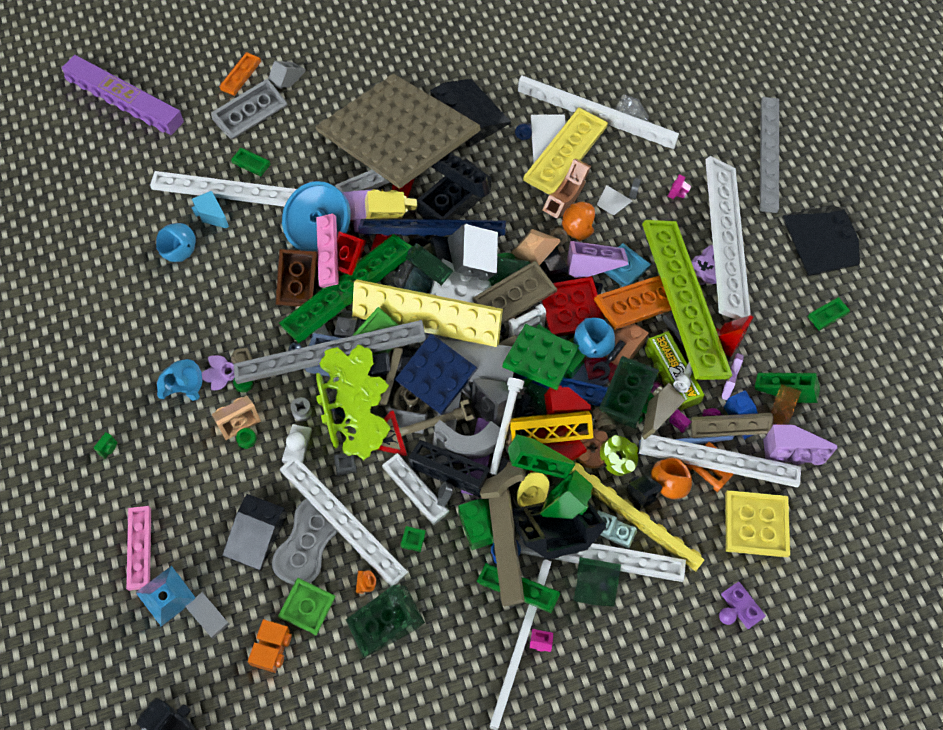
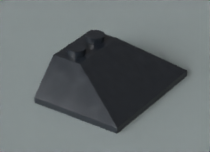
(823, 239)
(557, 536)

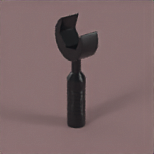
(611, 357)

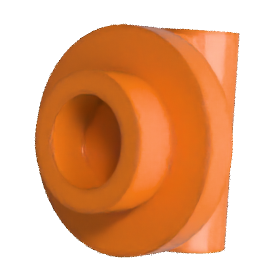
(365, 582)

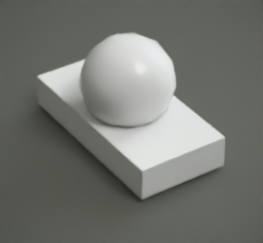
(297, 443)

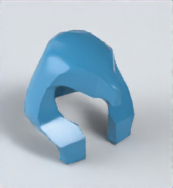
(180, 377)

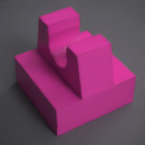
(679, 188)

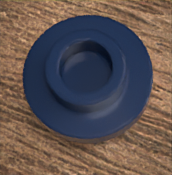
(523, 131)

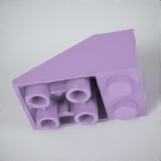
(796, 445)

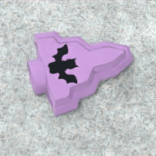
(705, 266)

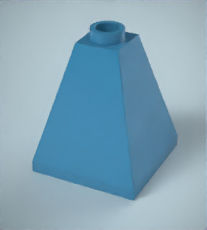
(177, 591)

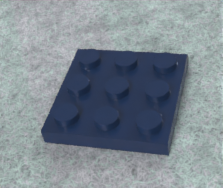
(436, 374)

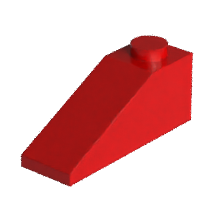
(733, 333)

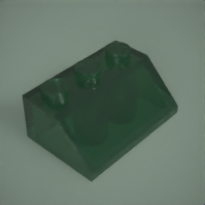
(629, 392)

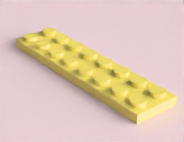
(439, 314)

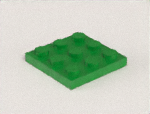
(540, 356)

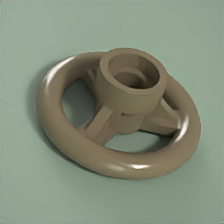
(407, 394)

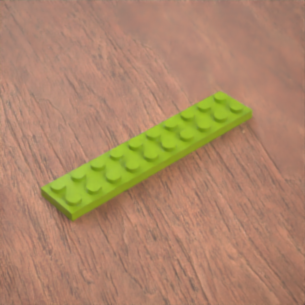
(687, 301)

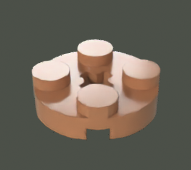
(589, 459)

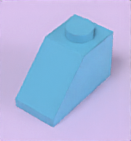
(209, 210)

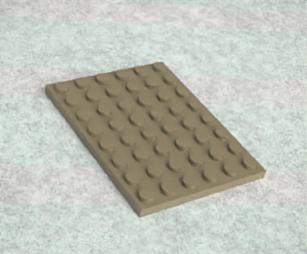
(397, 130)

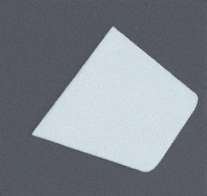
(612, 201)

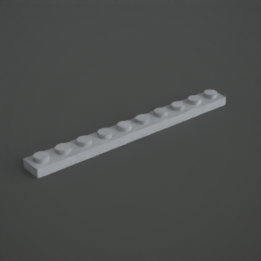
(312, 355)

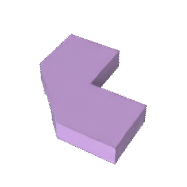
(730, 383)

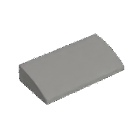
(248, 109)
(485, 357)

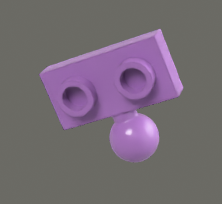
(741, 606)

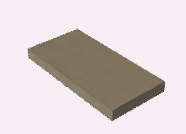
(518, 291)

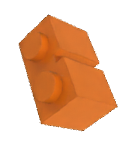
(269, 650)

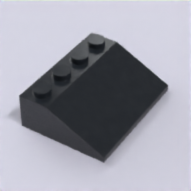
(474, 104)

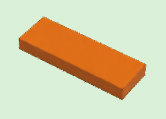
(240, 74)

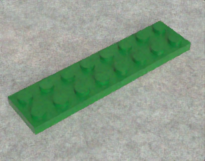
(334, 298)

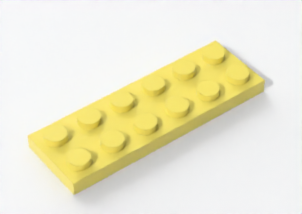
(570, 143)

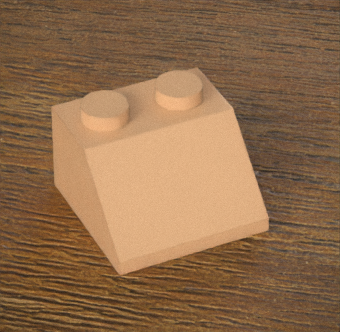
(236, 417)

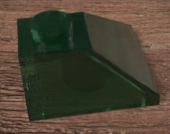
(596, 582)

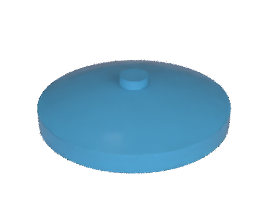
(305, 205)

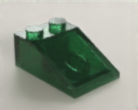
(385, 620)

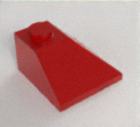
(349, 252)

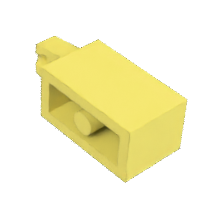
(387, 204)

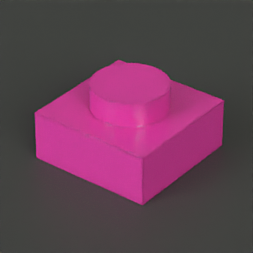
(541, 640)

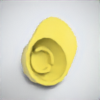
(533, 489)

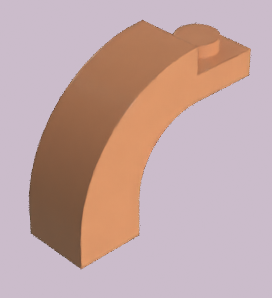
(568, 191)

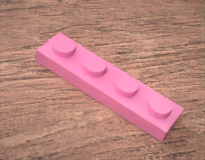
(327, 250)
(138, 547)

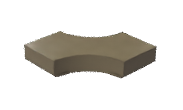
(497, 484)

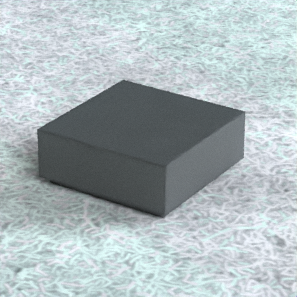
(345, 464)

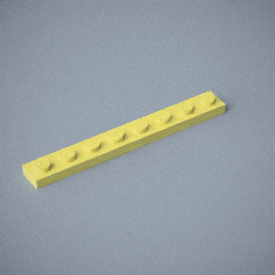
(641, 521)

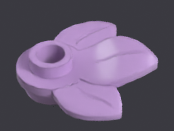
(217, 372)

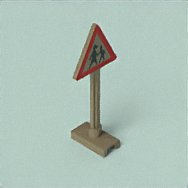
(394, 442)

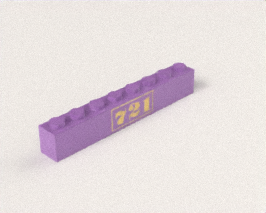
(123, 95)

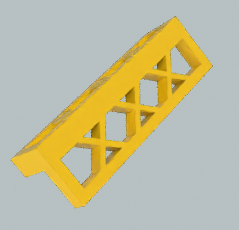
(553, 420)

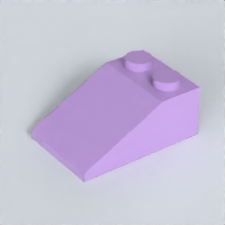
(592, 259)

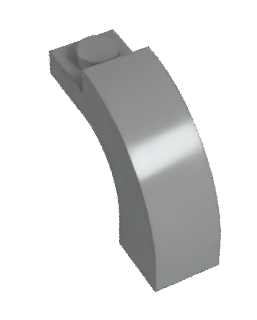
(468, 446)

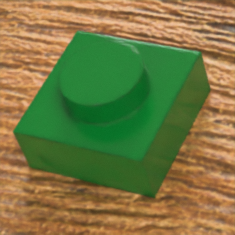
(105, 445)
(413, 539)

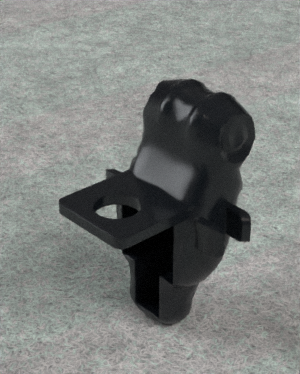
(164, 717)

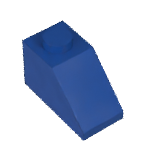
(740, 404)

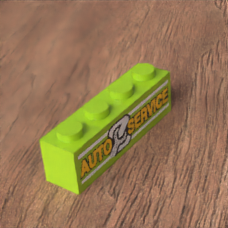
(672, 364)

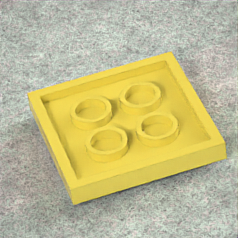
(757, 523)

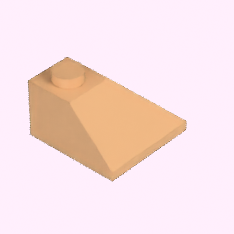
(535, 246)

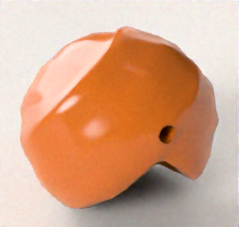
(578, 220)
(673, 477)

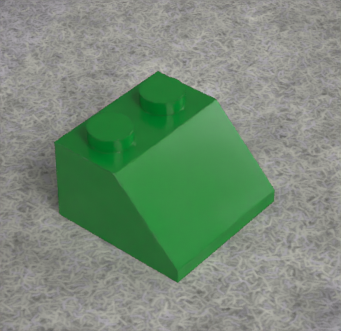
(568, 497)
(477, 523)

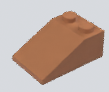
(633, 337)

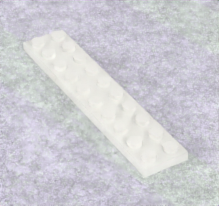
(727, 239)

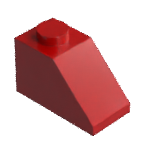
(564, 401)

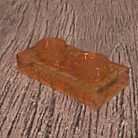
(784, 405)

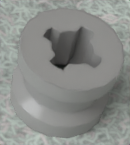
(303, 413)

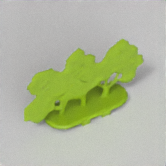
(355, 395)

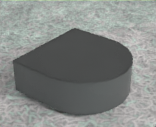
(635, 187)
(444, 493)

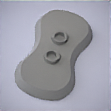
(302, 551)

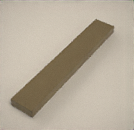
(506, 550)

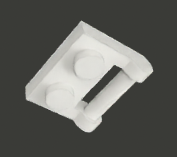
(531, 318)

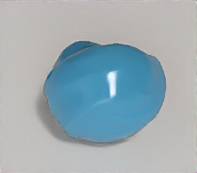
(175, 242)
(594, 337)

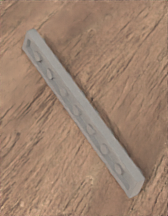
(769, 155)

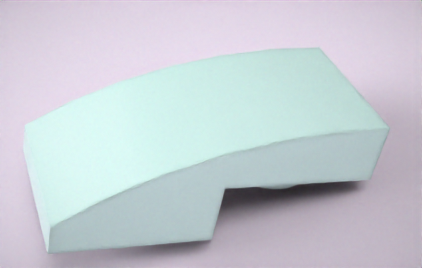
(617, 531)

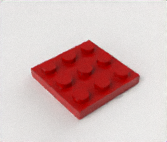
(571, 306)

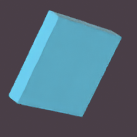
(632, 272)

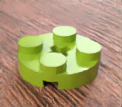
(626, 449)

